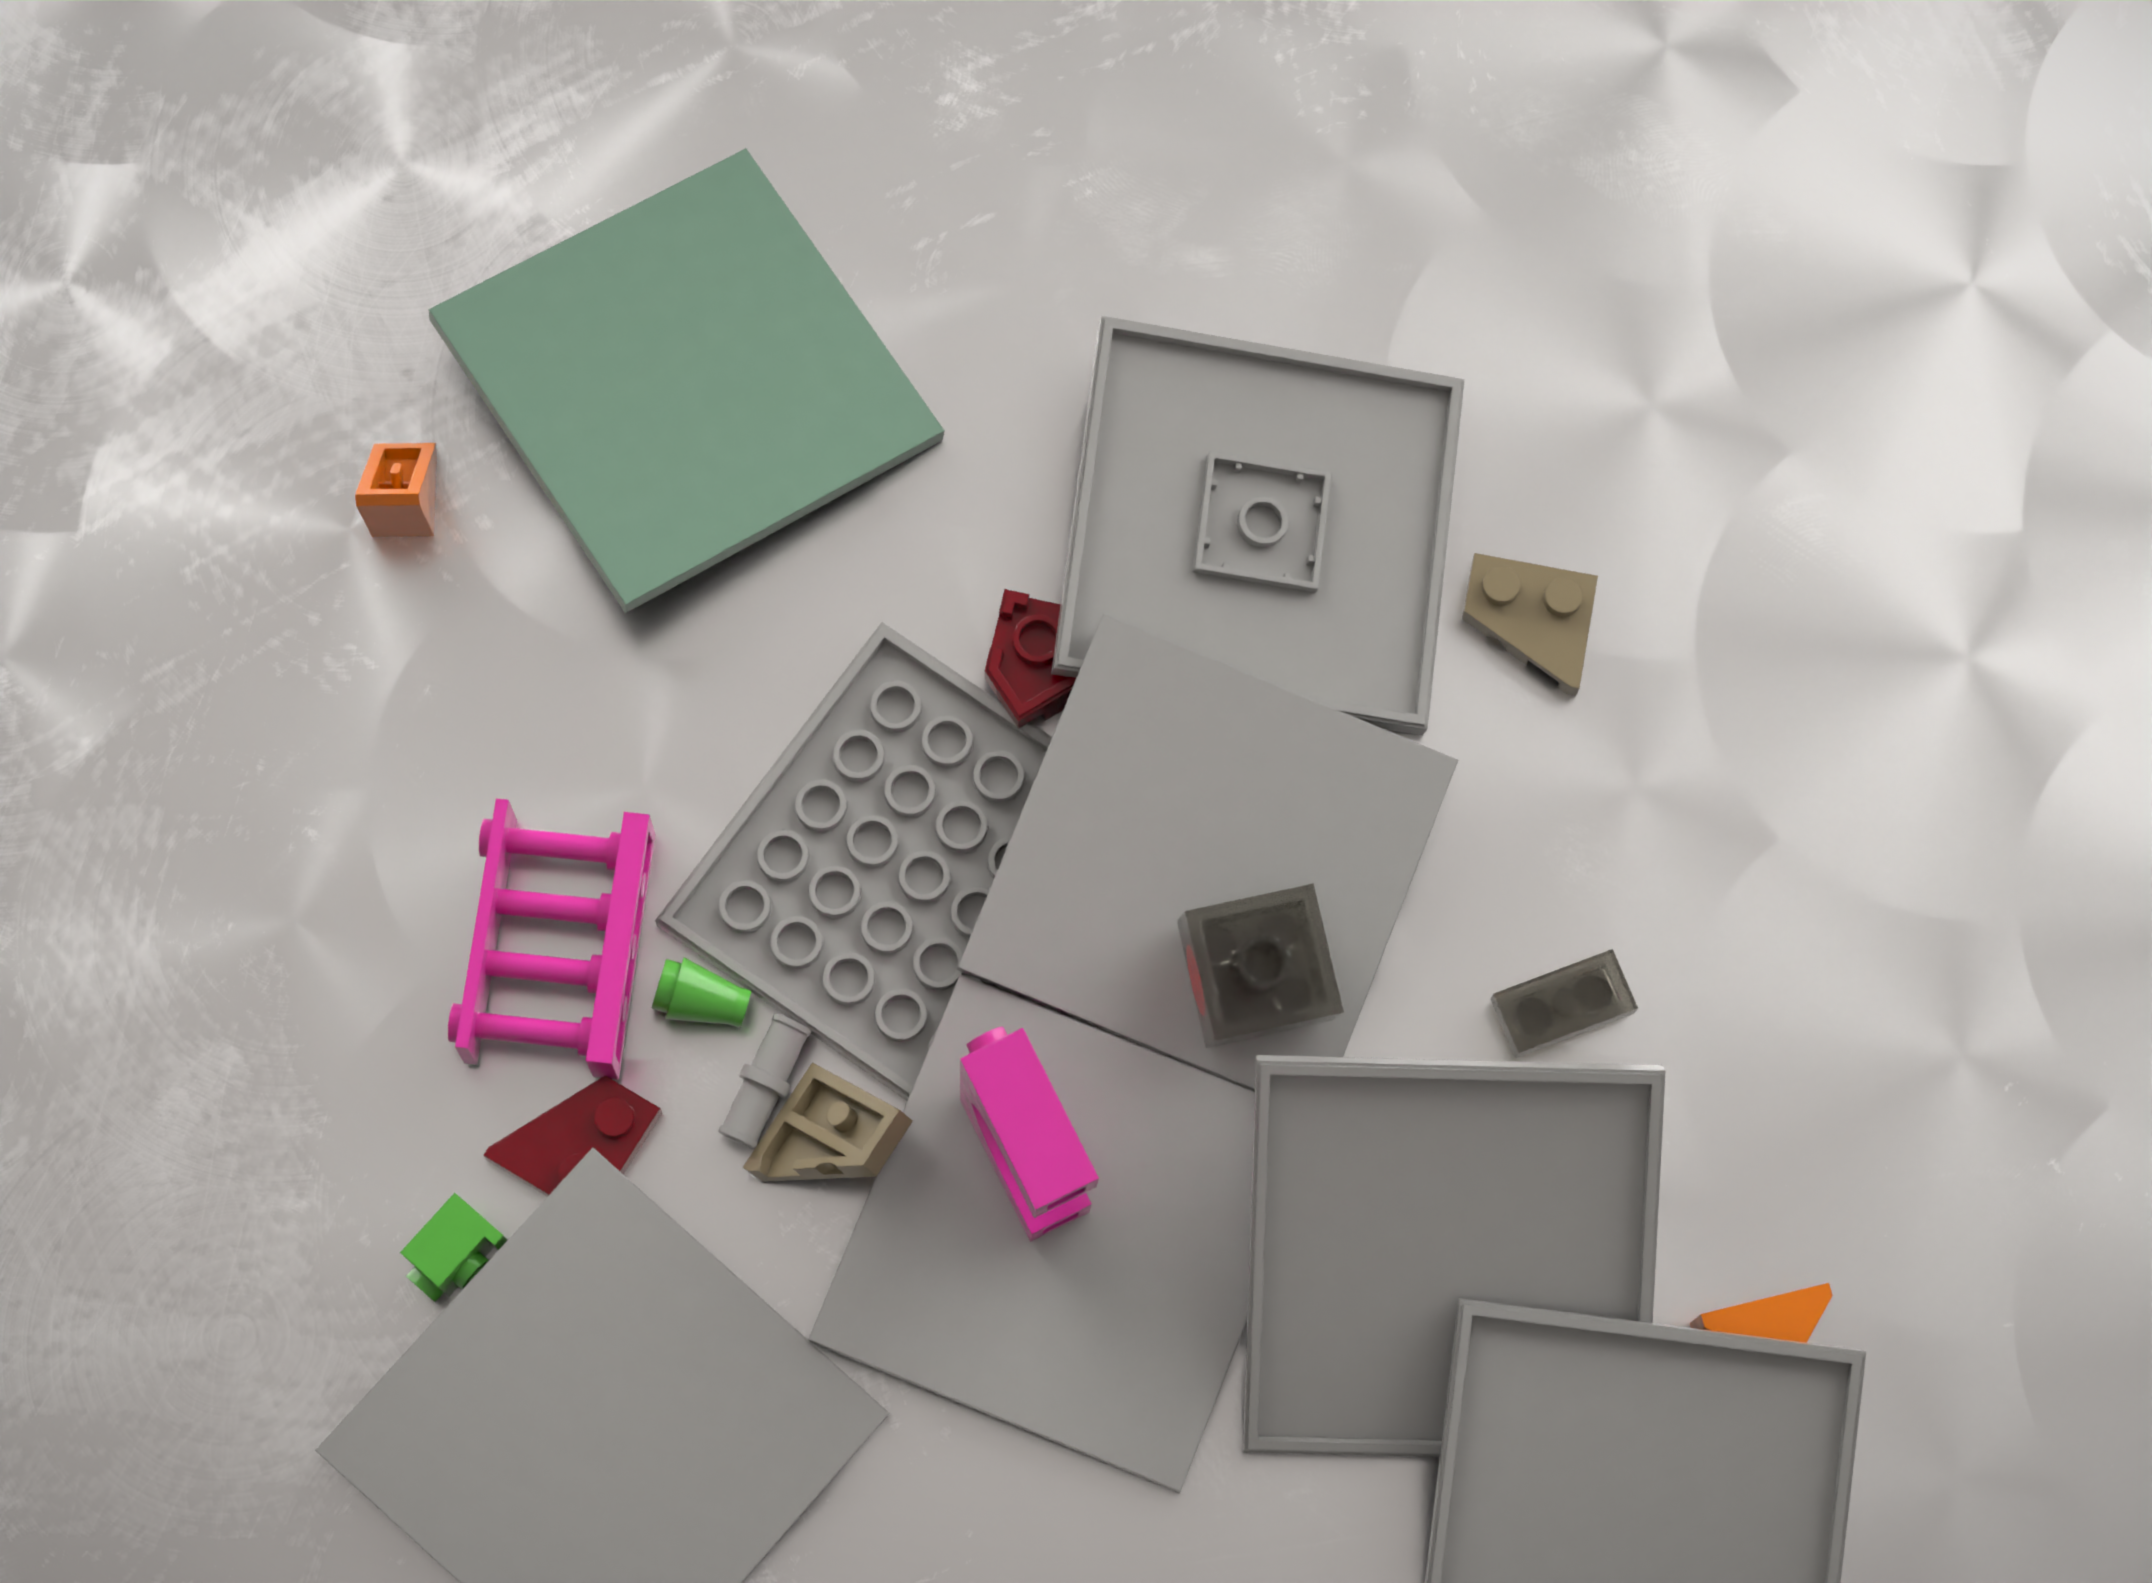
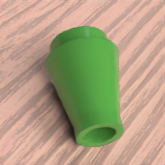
(699, 995)

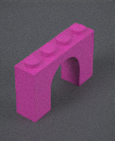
(1025, 1131)

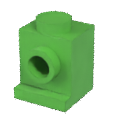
(450, 1248)

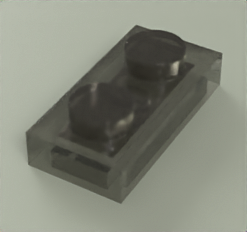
(1564, 1003)

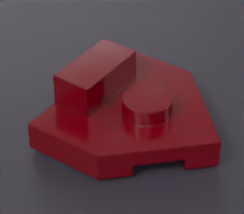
(1023, 659)

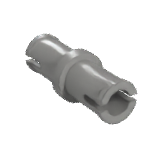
(764, 1080)

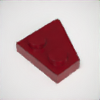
(596, 1117)

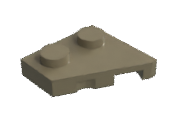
(1534, 612)
(828, 1132)

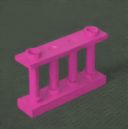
(605, 975)

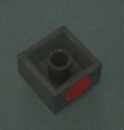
(1259, 965)

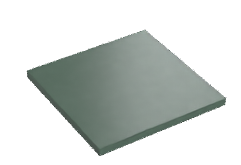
(685, 378)

